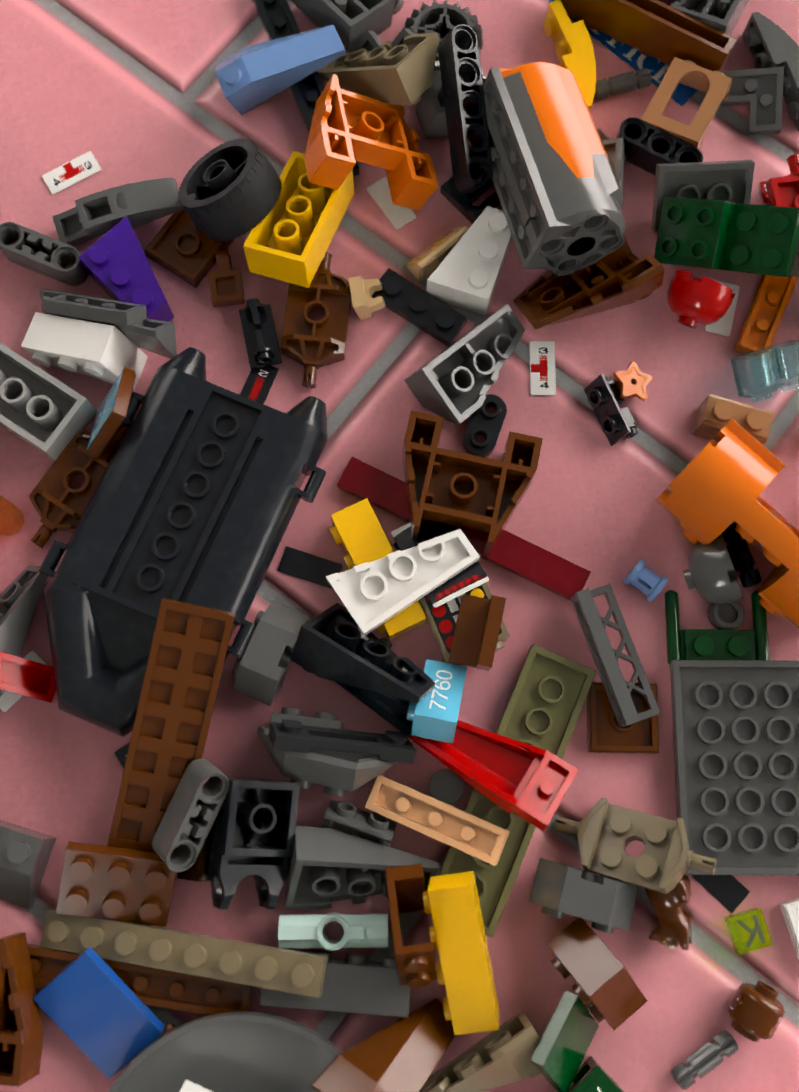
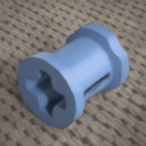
(646, 580)

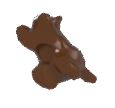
(673, 921)

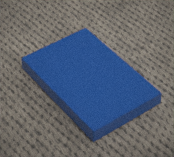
(99, 1012)

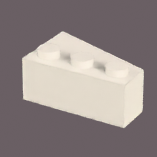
(474, 264)
(82, 347)

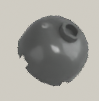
(713, 573)

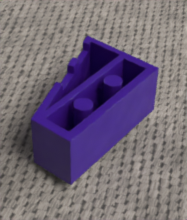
(124, 272)

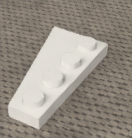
(393, 583)

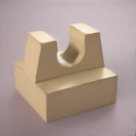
(361, 296)

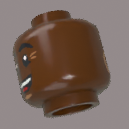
(756, 1011)

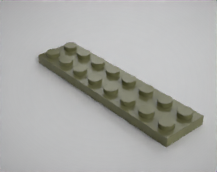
(542, 715)

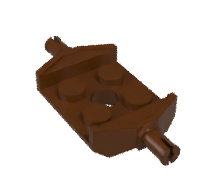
(321, 341)
(55, 500)

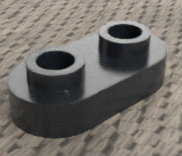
(485, 424)

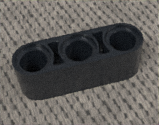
(650, 139)

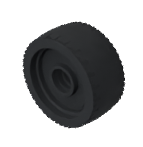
(230, 190)

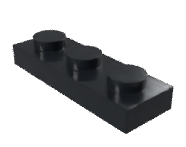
(420, 308)

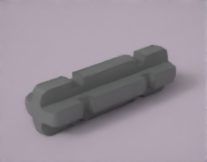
(622, 83)
(704, 1060)

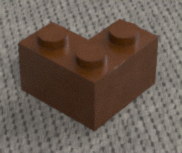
(598, 974)

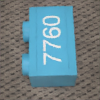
(438, 711)

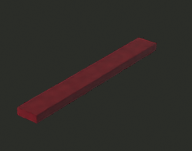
(508, 552)

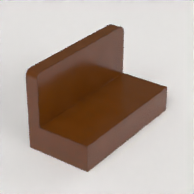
(477, 631)

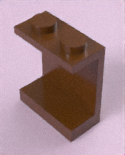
(405, 894)

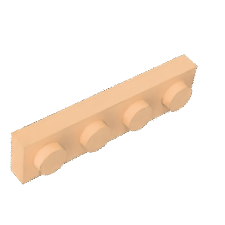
(437, 819)

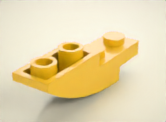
(572, 48)

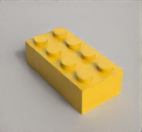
(299, 227)

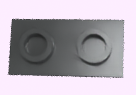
(348, 819)

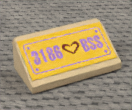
(433, 255)

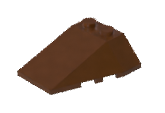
(602, 286)

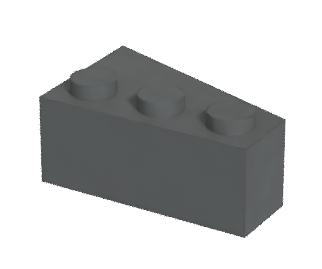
(349, 17)

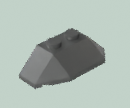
(334, 769)

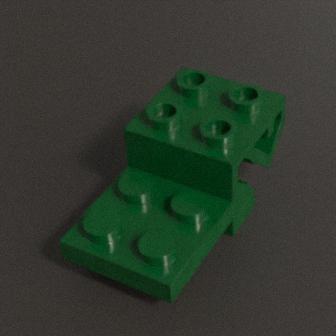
(728, 236)

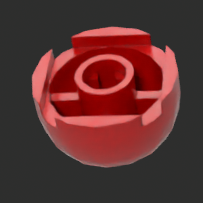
(698, 299)

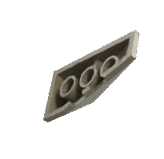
(388, 72)

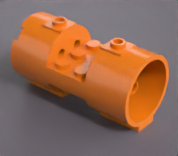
(726, 487)

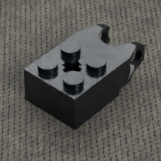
(252, 846)

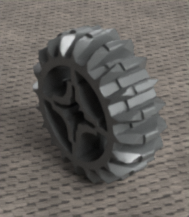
(442, 19)

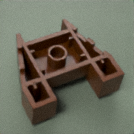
(462, 486)
(19, 1014)

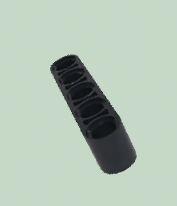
(470, 95)

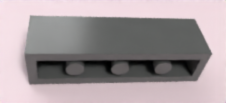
(351, 987)

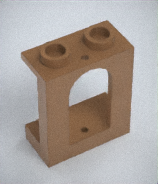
(688, 73)

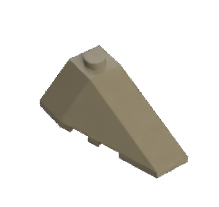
(492, 1062)

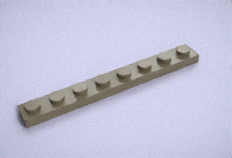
(187, 953)

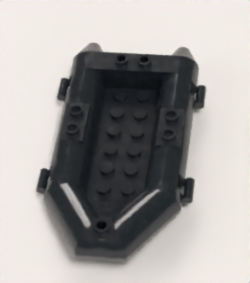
(178, 517)

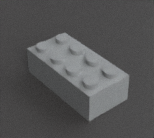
(39, 406)

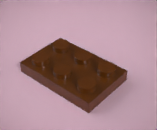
(115, 884)

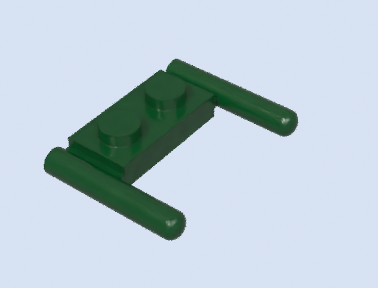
(715, 643)

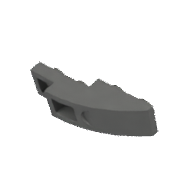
(775, 48)
(101, 211)

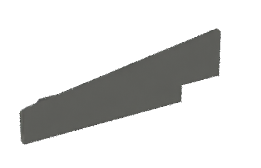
(127, 317)

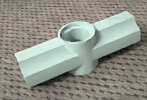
(308, 930)

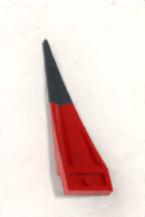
(503, 769)

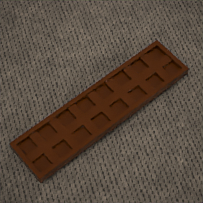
(170, 716)

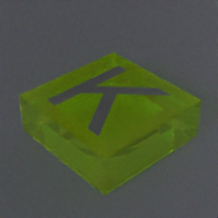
(748, 930)

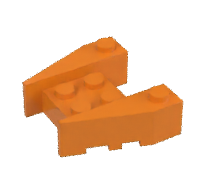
(371, 132)

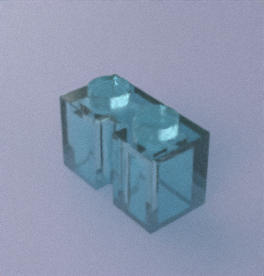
(767, 370)

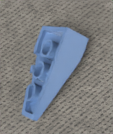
(274, 65)

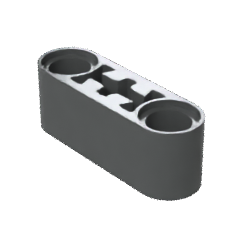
(30, 240)
(190, 815)

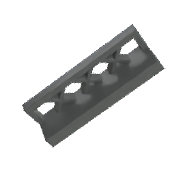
(606, 657)

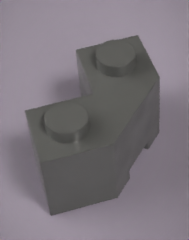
(269, 652)
(583, 895)

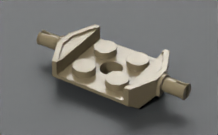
(610, 828)

